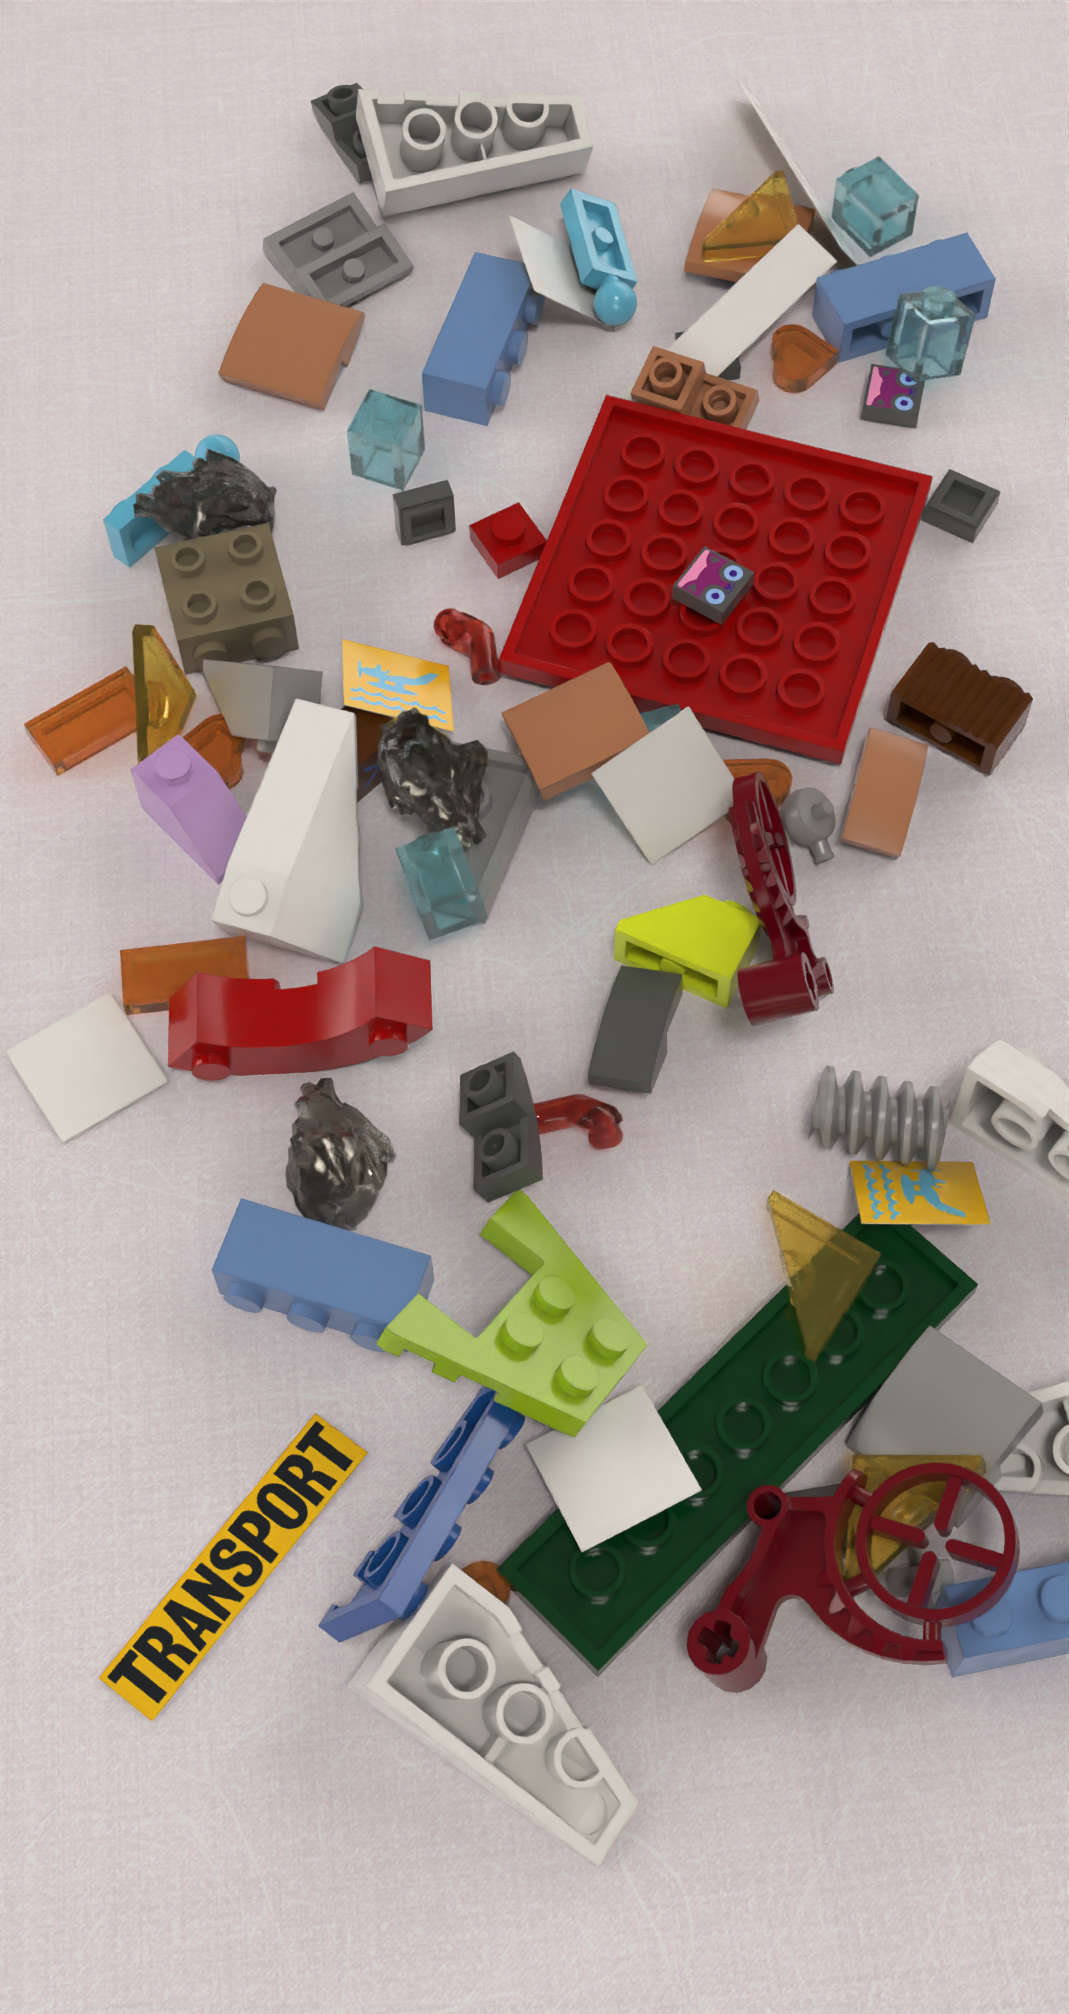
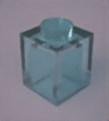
(874, 206)
(930, 334)
(386, 439)
(441, 883)

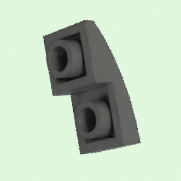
(338, 120)
(635, 1029)
(504, 1126)

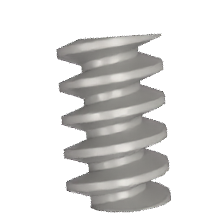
(880, 1117)

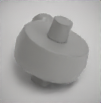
(810, 821)
(900, 1578)

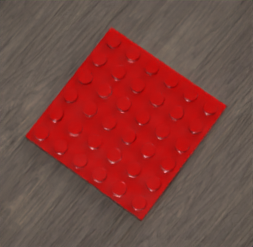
(809, 522)

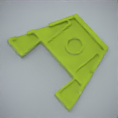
(550, 1348)

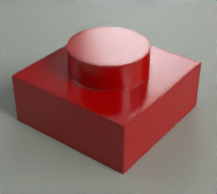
(507, 540)

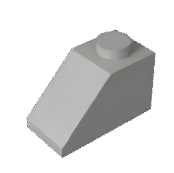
(259, 697)

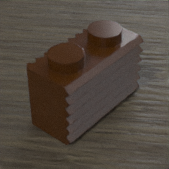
(959, 707)

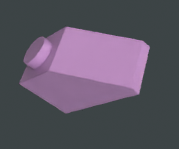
(190, 804)

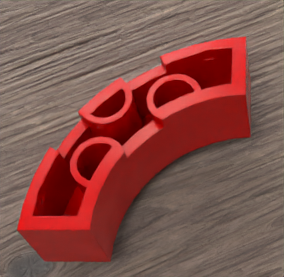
(257, 1028)

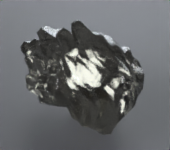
(208, 499)
(433, 775)
(335, 1158)

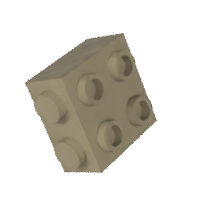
(227, 597)

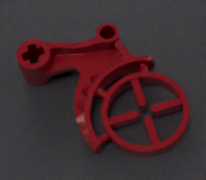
(795, 975)
(803, 1560)

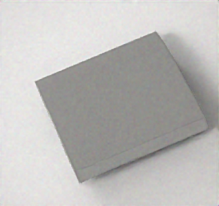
(337, 253)
(946, 1405)

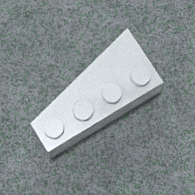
(467, 145)

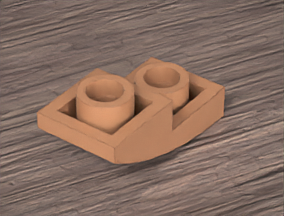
(685, 387)
(884, 793)

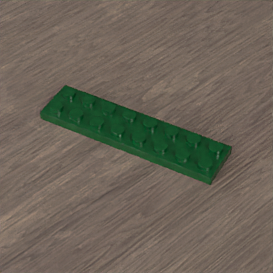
(740, 1425)

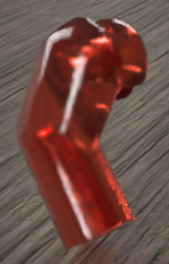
(472, 639)
(582, 1112)

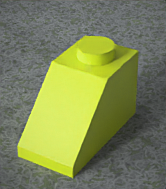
(692, 938)

